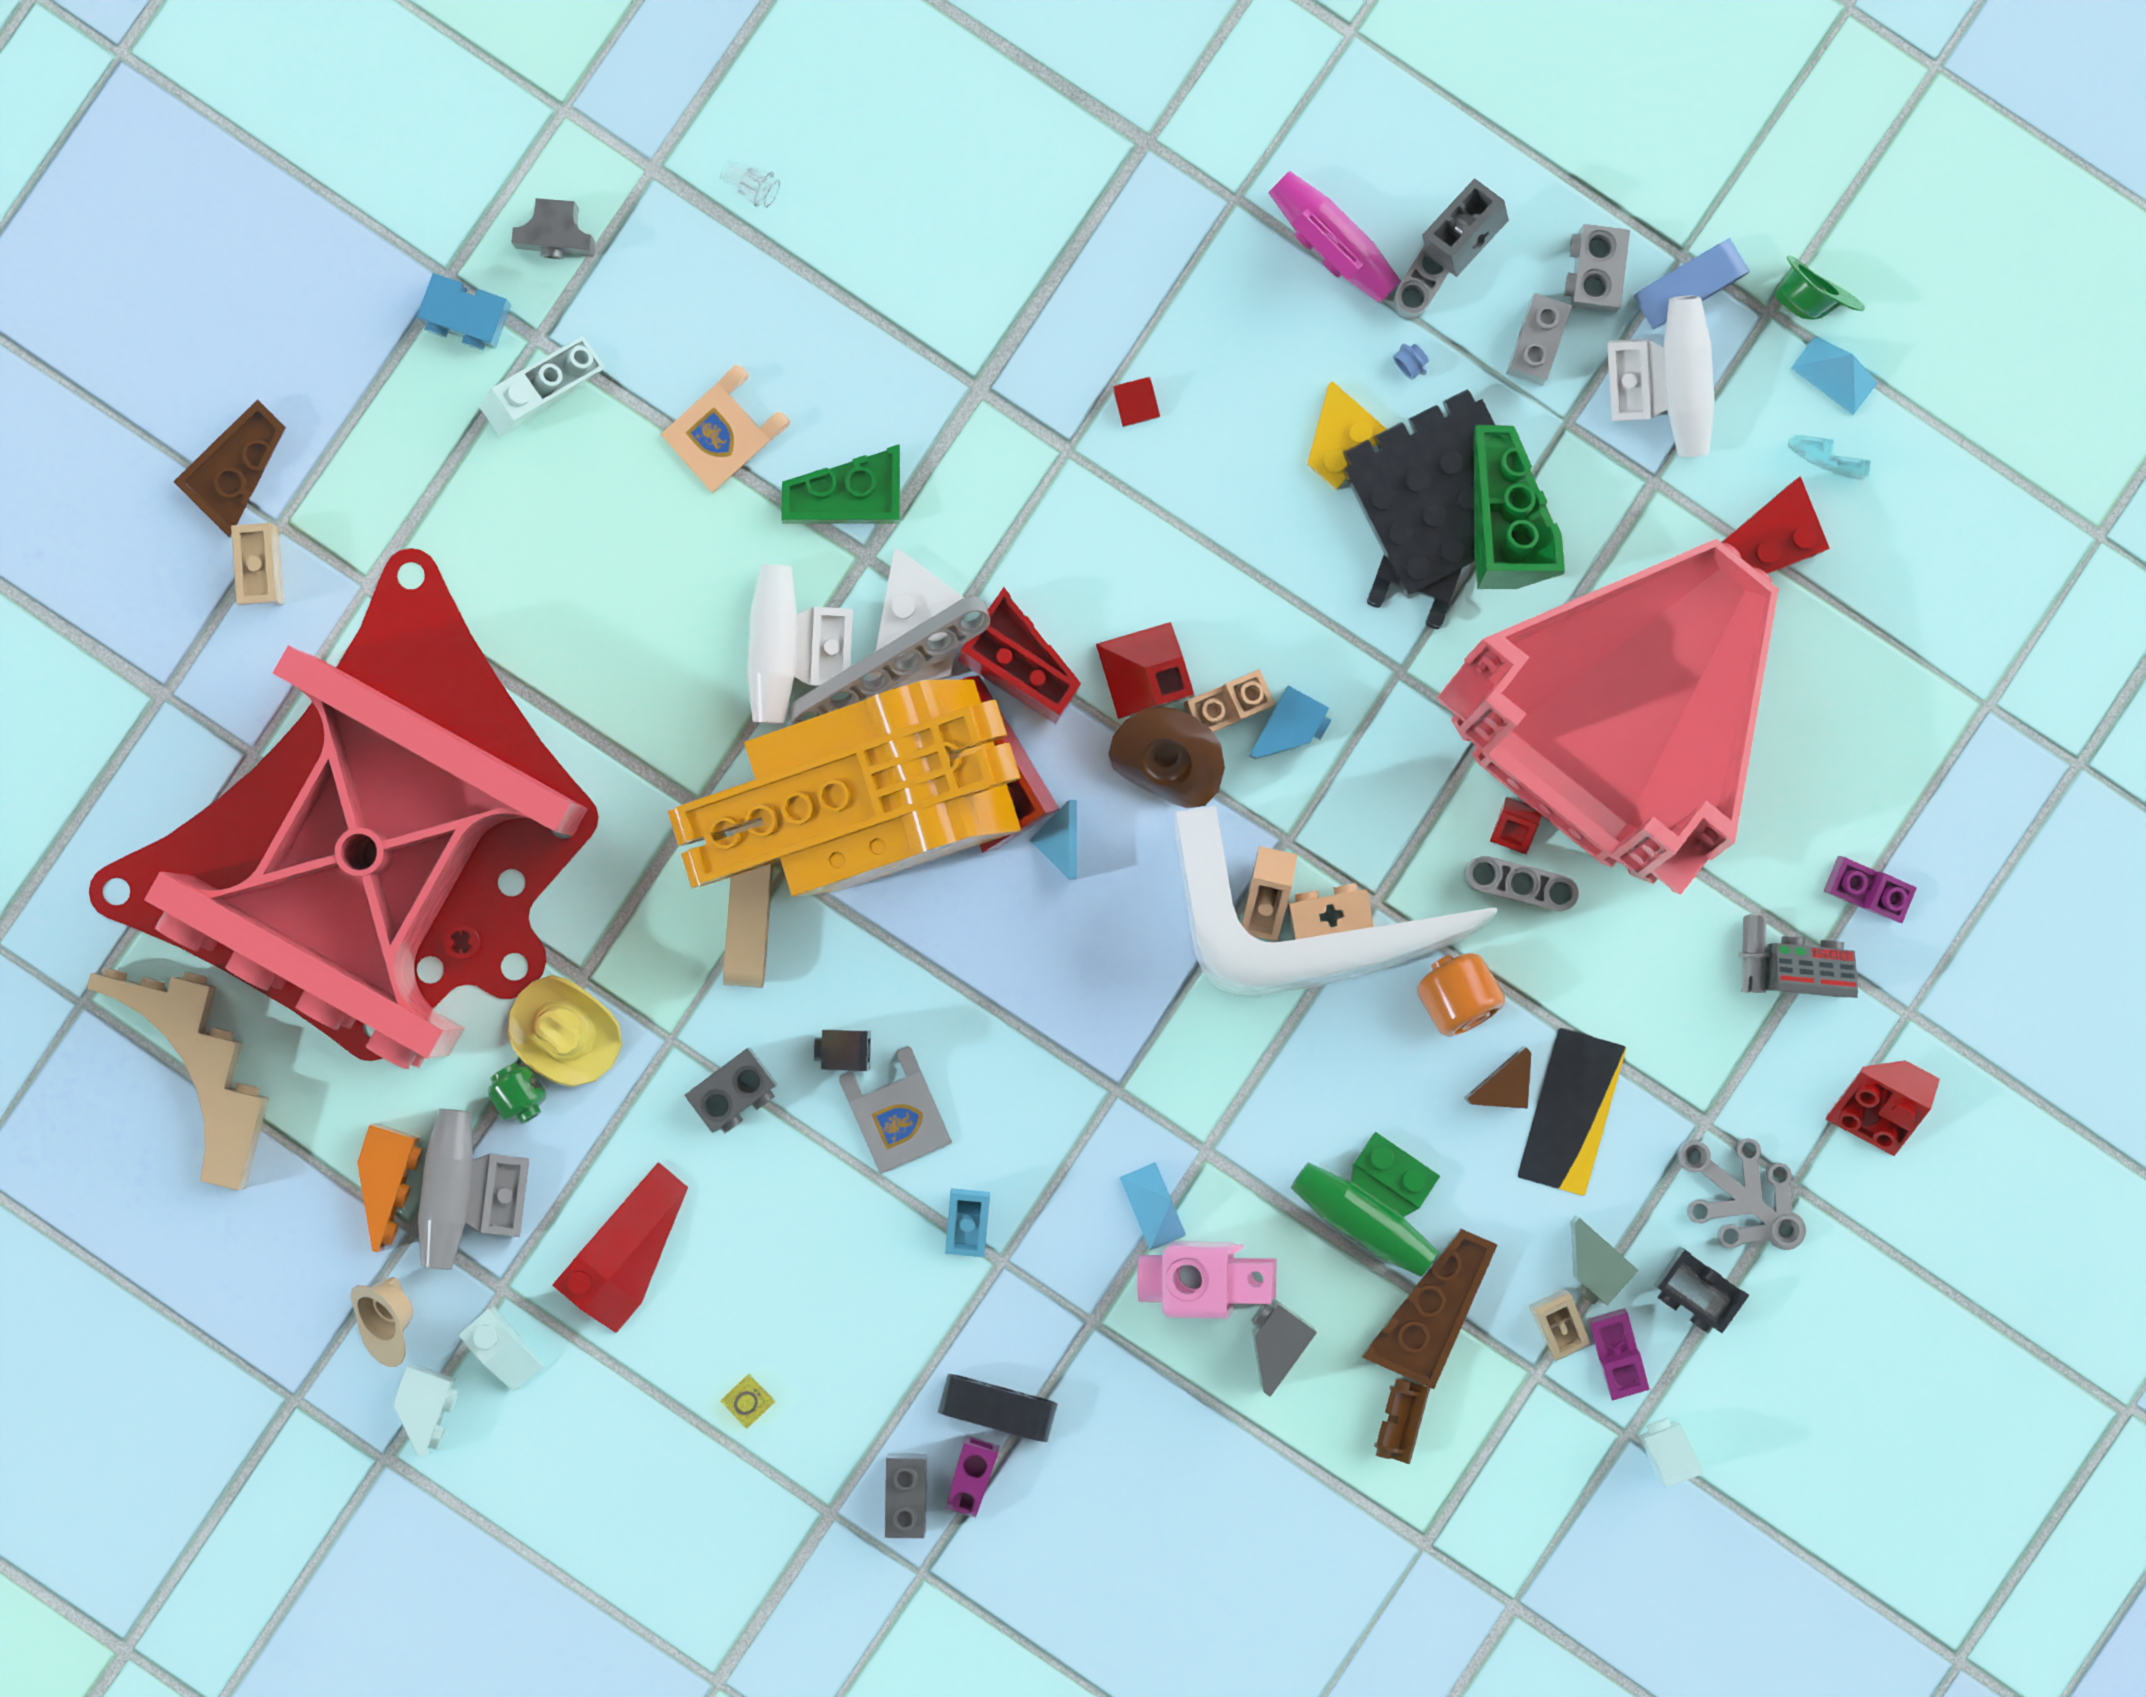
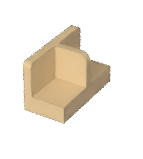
(257, 564)

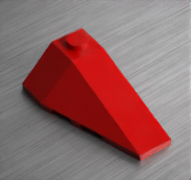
(619, 1261)

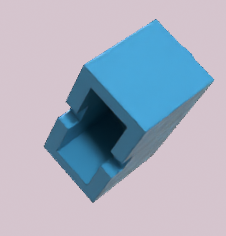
(452, 310)

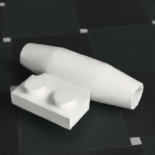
(1668, 377)
(790, 644)

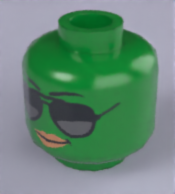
(516, 1093)

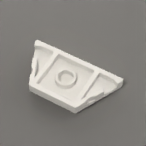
(911, 599)

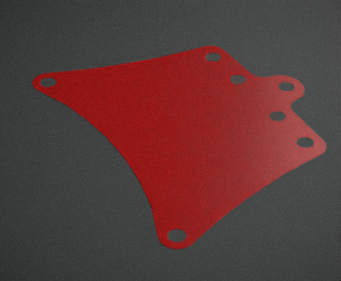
(428, 661)

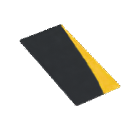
(1571, 1111)

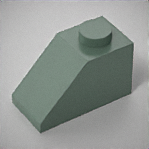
(1597, 1264)

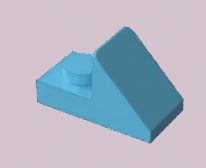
(967, 1222)

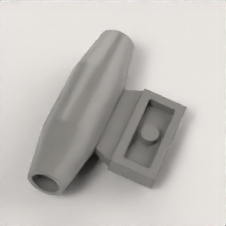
(461, 1190)

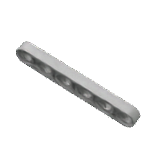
(885, 660)

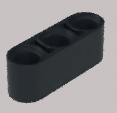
(997, 1407)

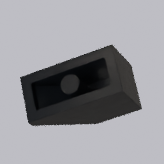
(843, 1049)

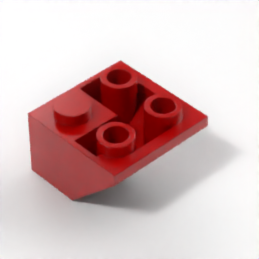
(1145, 670)
(1885, 1104)

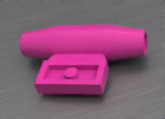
(1334, 237)

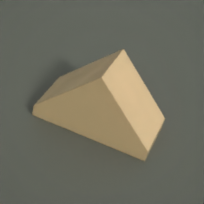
(1560, 1324)

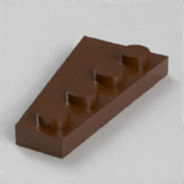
(1431, 1316)

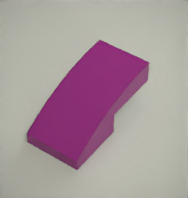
(1618, 1354)

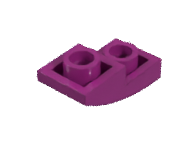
(1870, 889)

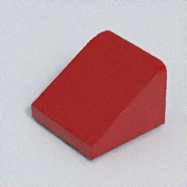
(1136, 401)
(1515, 826)

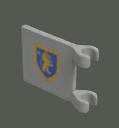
(897, 1119)

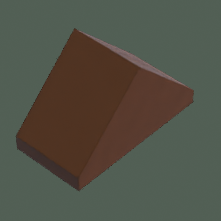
(1506, 1085)

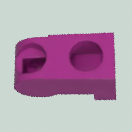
(972, 1475)

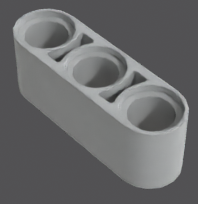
(1420, 281)
(1540, 883)

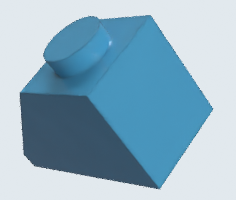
(1291, 724)

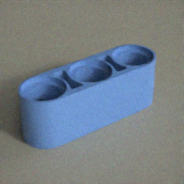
(1698, 277)

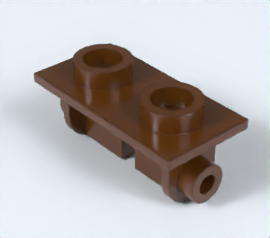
(1405, 1411)

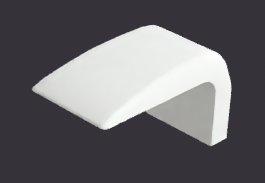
(1259, 968)

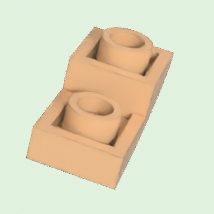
(1231, 701)

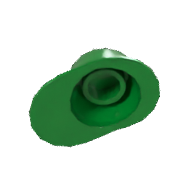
(1810, 294)

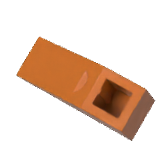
(383, 1172)

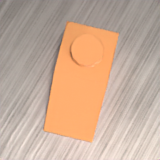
(1269, 893)

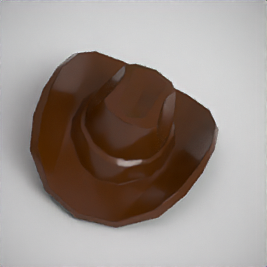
(1169, 756)

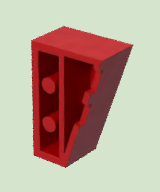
(1780, 531)
(1020, 660)

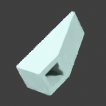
(540, 386)

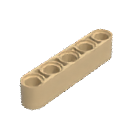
(748, 925)

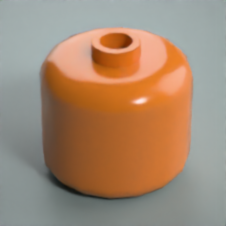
(1460, 993)

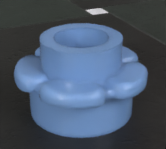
(1411, 360)

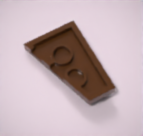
(232, 466)

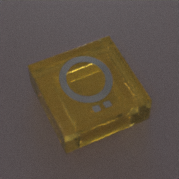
(748, 1400)

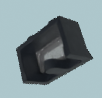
(1700, 1291)

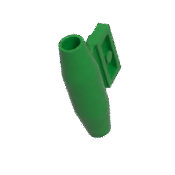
(1373, 1205)

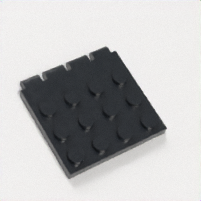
(1421, 490)

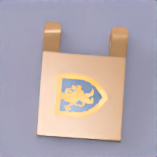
(718, 435)

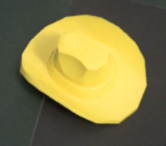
(563, 1032)

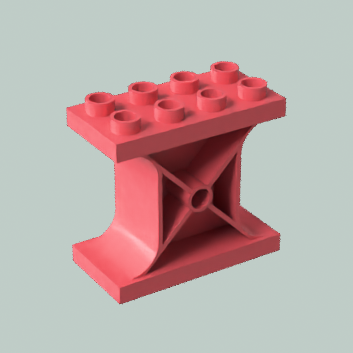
(315, 905)

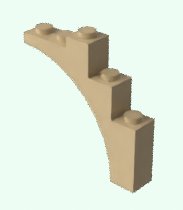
(182, 1014)

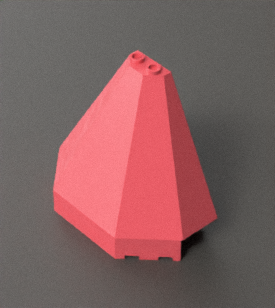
(1630, 710)

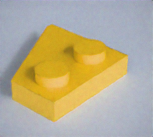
(1339, 427)

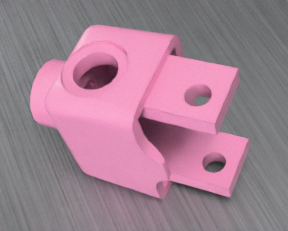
(1223, 1279)

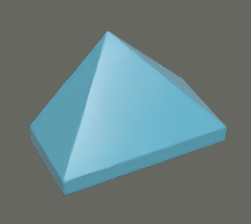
(1835, 374)
(1059, 839)
(1152, 1206)

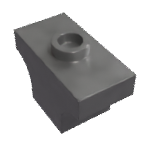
(553, 231)

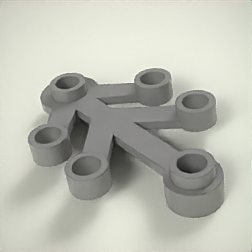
(1747, 1199)

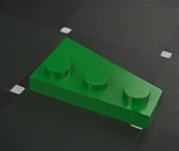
(846, 494)

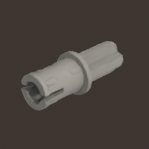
(1754, 953)

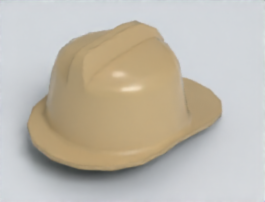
(382, 1317)

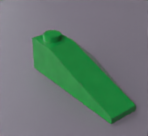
(1512, 526)

